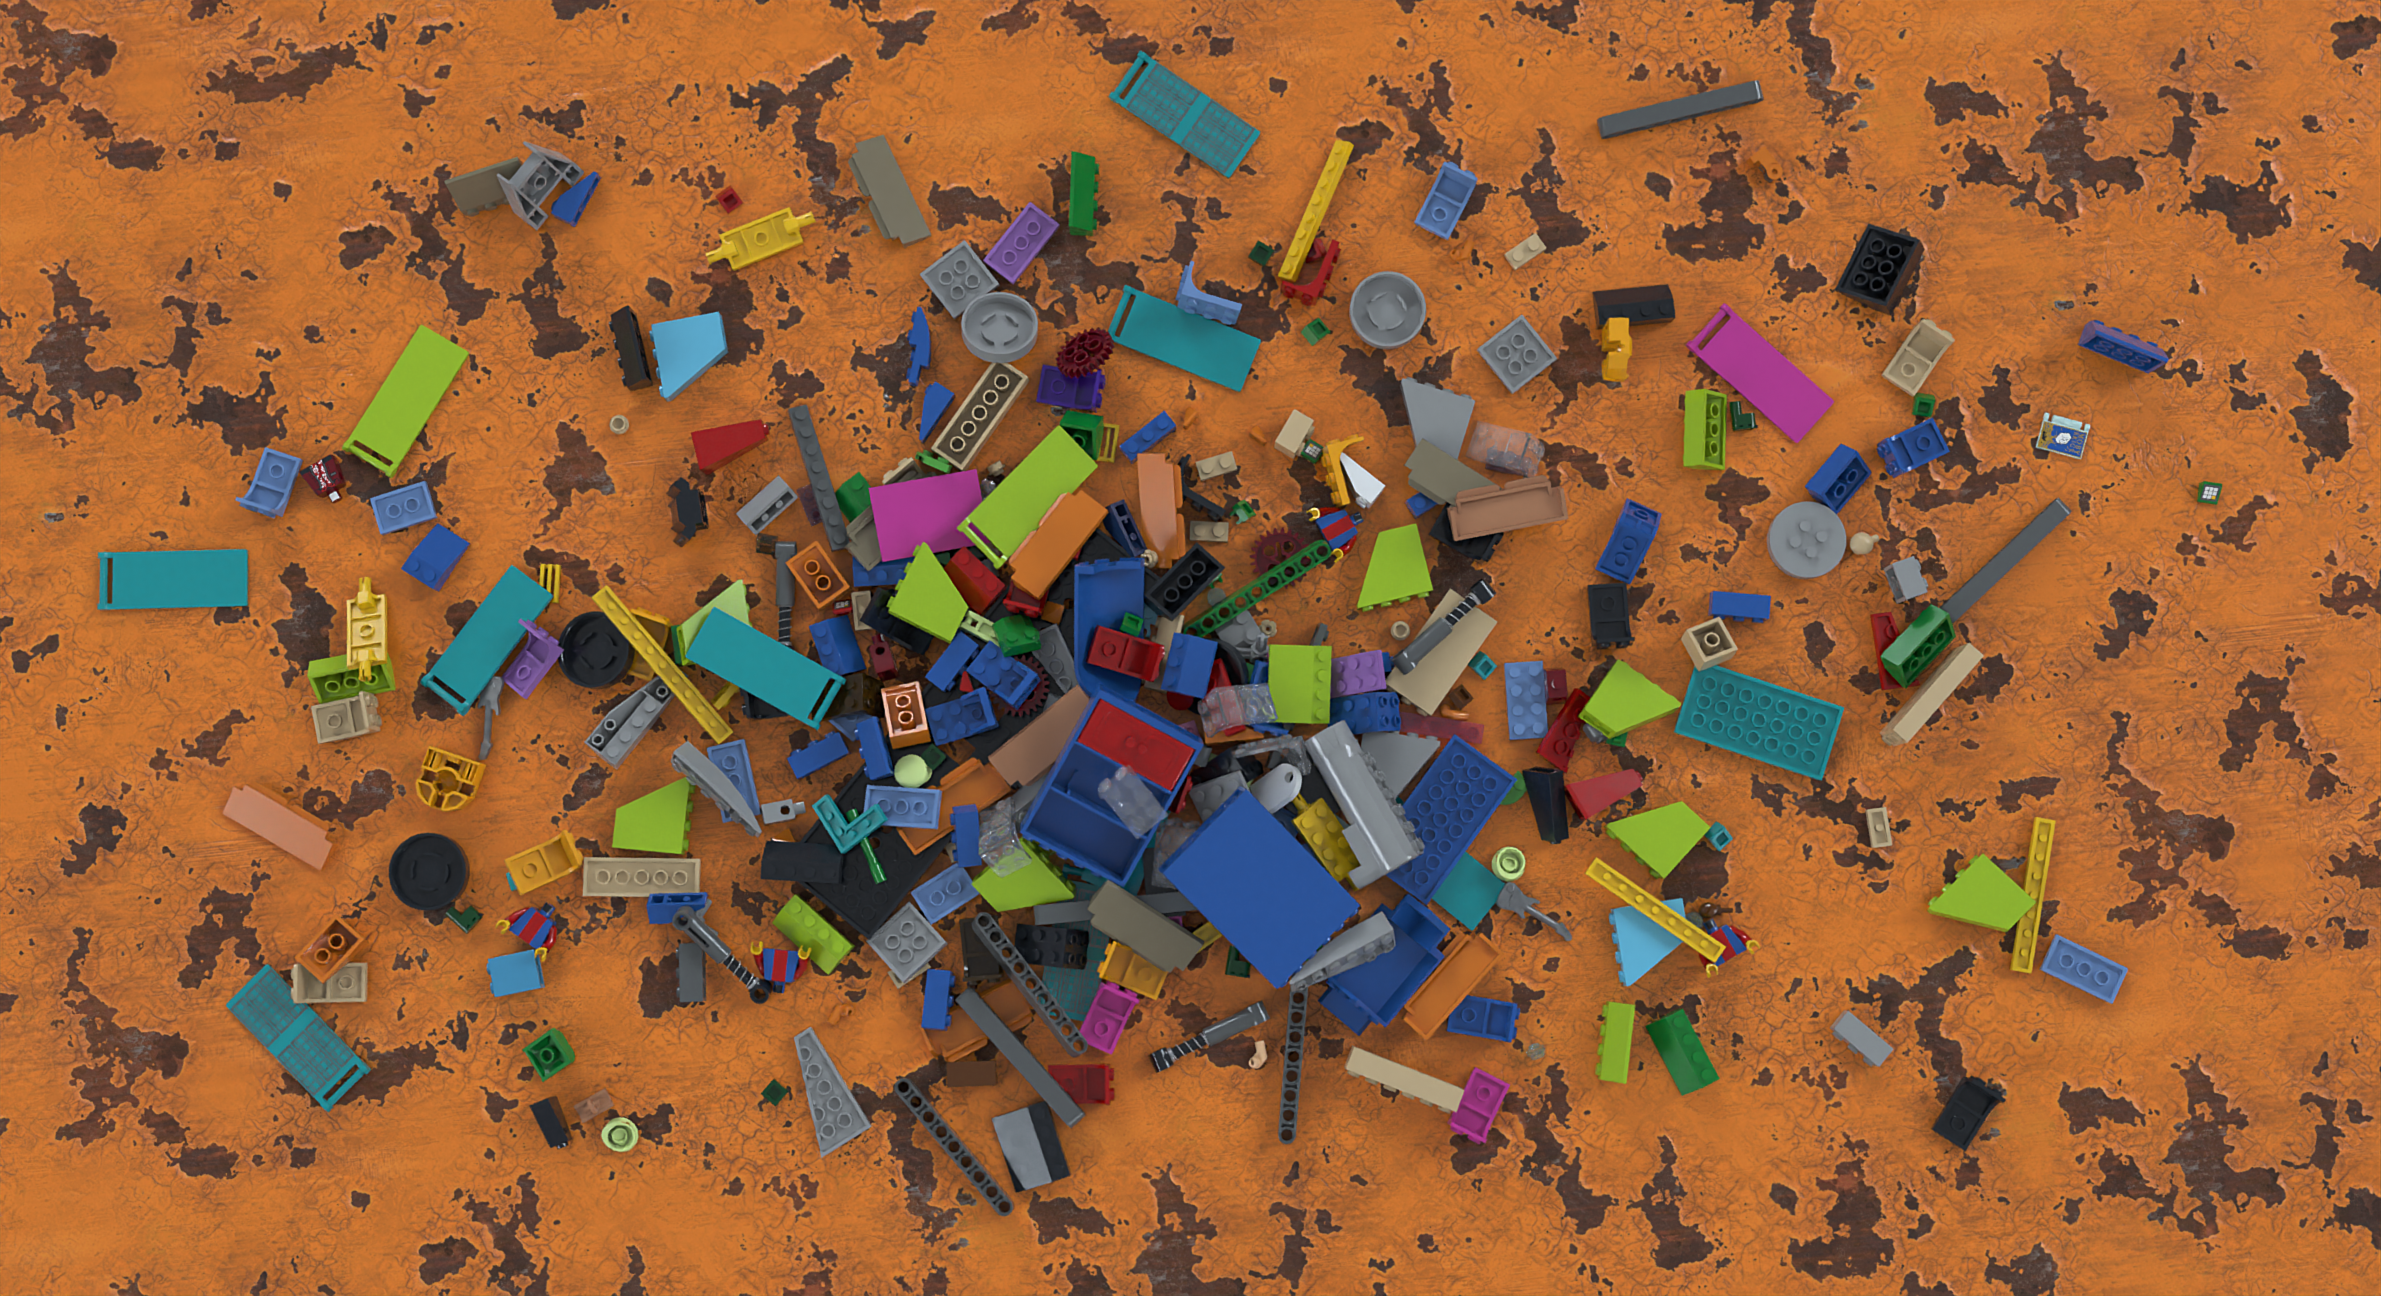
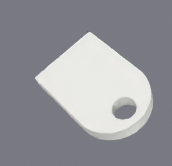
(1275, 788)

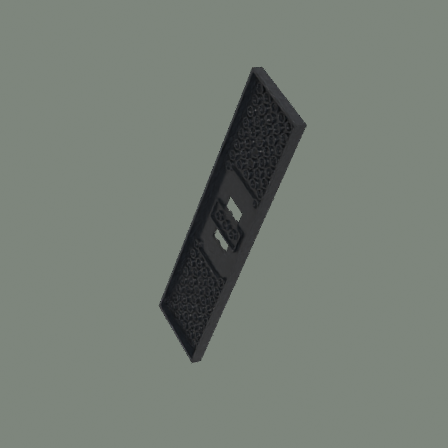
(858, 896)

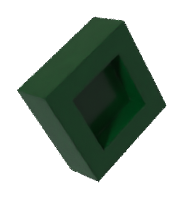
(1261, 254)
(933, 756)
(774, 1092)

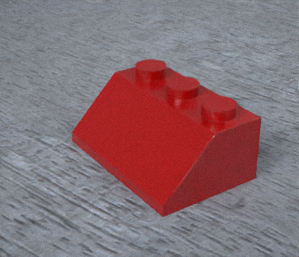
(973, 580)

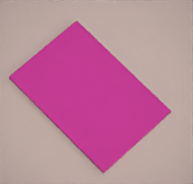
(925, 512)

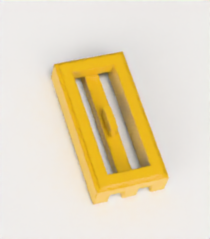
(1104, 458)
(550, 567)

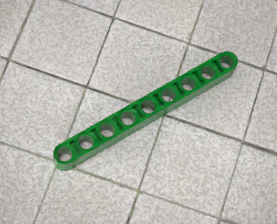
(1261, 582)

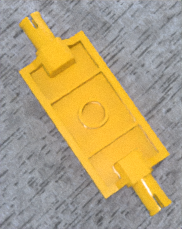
(761, 238)
(366, 630)
(1325, 838)

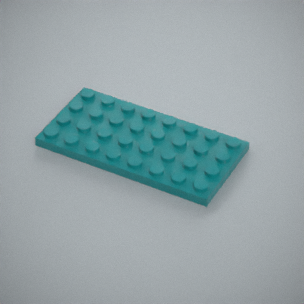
(1759, 720)

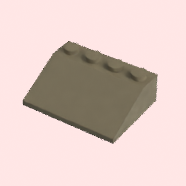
(481, 188)

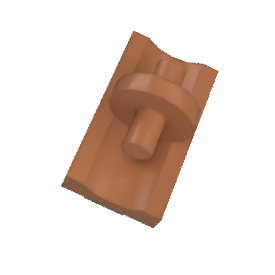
(594, 1105)

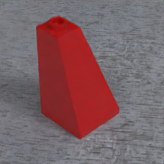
(726, 443)
(1598, 793)

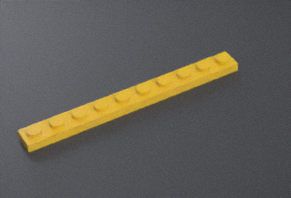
(662, 664)

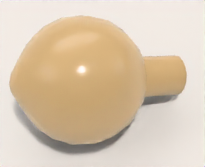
(1863, 543)

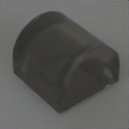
(766, 543)

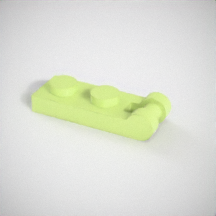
(982, 630)

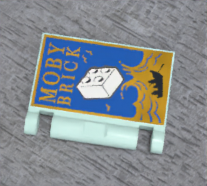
(2062, 436)

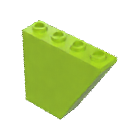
(1395, 569)
(928, 597)
(729, 601)
(1626, 702)
(656, 820)
(1659, 836)
(1026, 887)
(1982, 897)

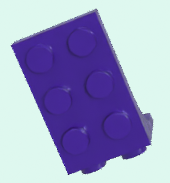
(1070, 393)

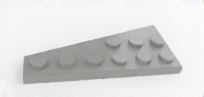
(831, 1102)

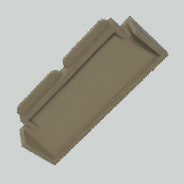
(892, 199)
(1440, 474)
(863, 534)
(1142, 928)

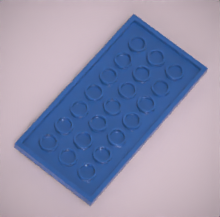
(1449, 813)

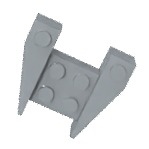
(536, 181)

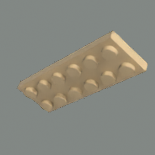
(640, 876)

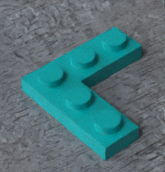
(846, 834)

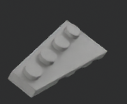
(1057, 657)

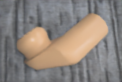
(1260, 1056)

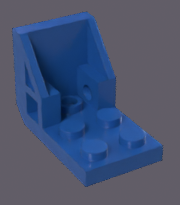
(1629, 541)
(1003, 675)
(962, 717)

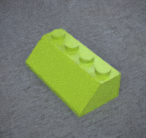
(1705, 429)
(335, 682)
(811, 930)
(1616, 1042)

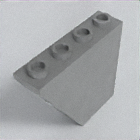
(1436, 415)
(1399, 755)

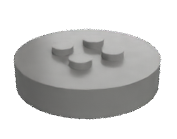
(1387, 310)
(999, 327)
(1806, 540)

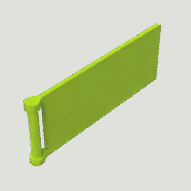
(407, 399)
(1027, 494)

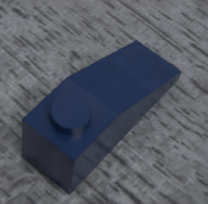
(1124, 529)

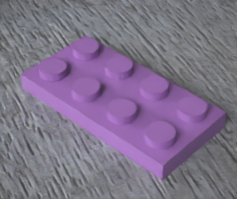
(1021, 243)
(1357, 674)

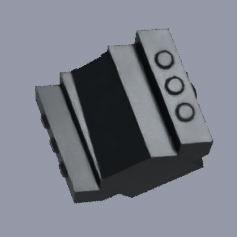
(687, 511)

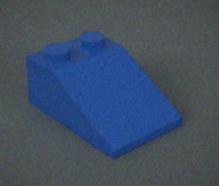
(436, 557)

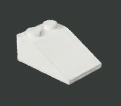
(1362, 484)

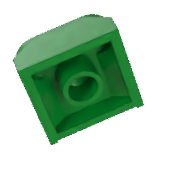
(1016, 635)
(550, 1054)

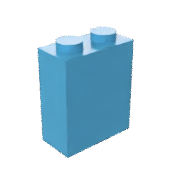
(515, 973)

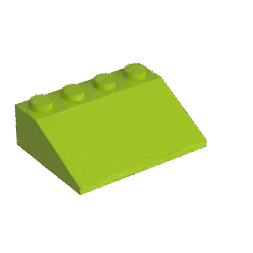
(1300, 682)

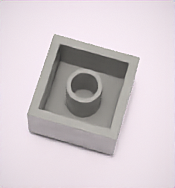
(1906, 579)

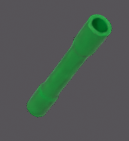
(874, 865)

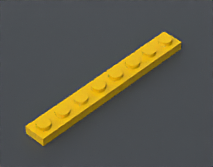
(1315, 210)
(2034, 886)
(1655, 910)

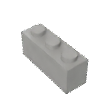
(767, 505)
(1860, 1039)

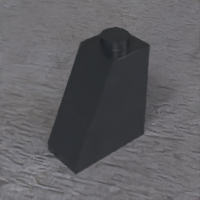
(552, 1122)

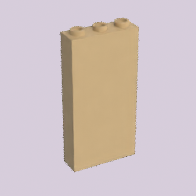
(1442, 666)
(1931, 695)

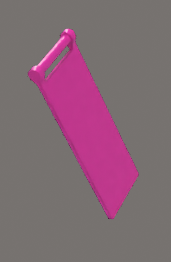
(1762, 375)

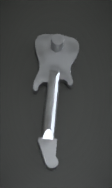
(490, 699)
(1513, 899)

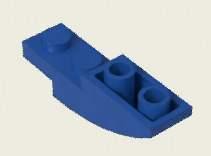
(921, 340)

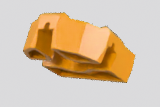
(1619, 348)
(469, 772)

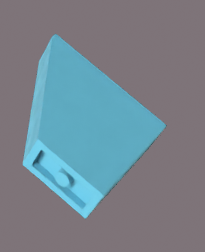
(686, 350)
(1641, 940)

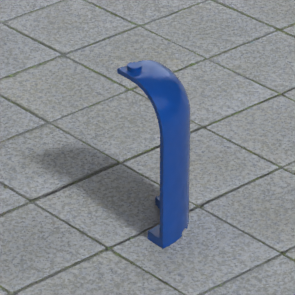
(1102, 598)

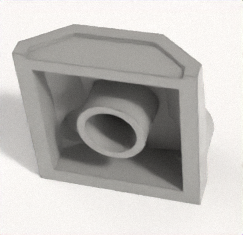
(1239, 631)

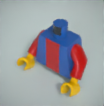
(1337, 528)
(533, 927)
(1732, 938)
(780, 965)

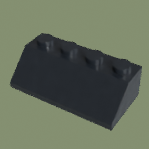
(1639, 304)
(631, 349)
(1183, 583)
(801, 862)

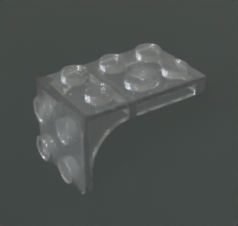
(1506, 448)
(1236, 706)
(1292, 748)
(1132, 801)
(1169, 838)
(999, 840)

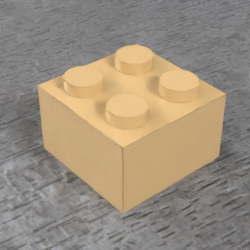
(1294, 434)
(1709, 644)

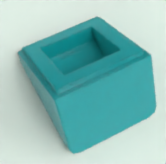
(1482, 665)
(1718, 836)

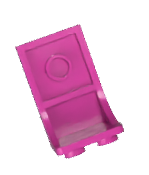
(1107, 1016)
(1478, 1105)

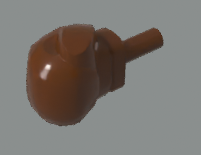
(1708, 910)

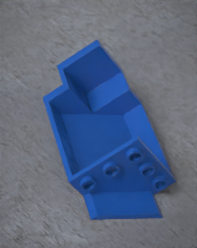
(1383, 986)

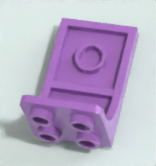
(533, 660)

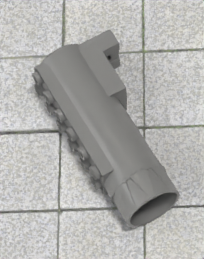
(1377, 826)

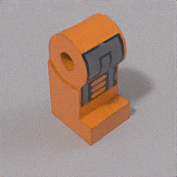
(1767, 164)

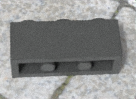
(691, 973)

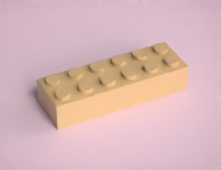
(980, 415)
(1403, 1078)

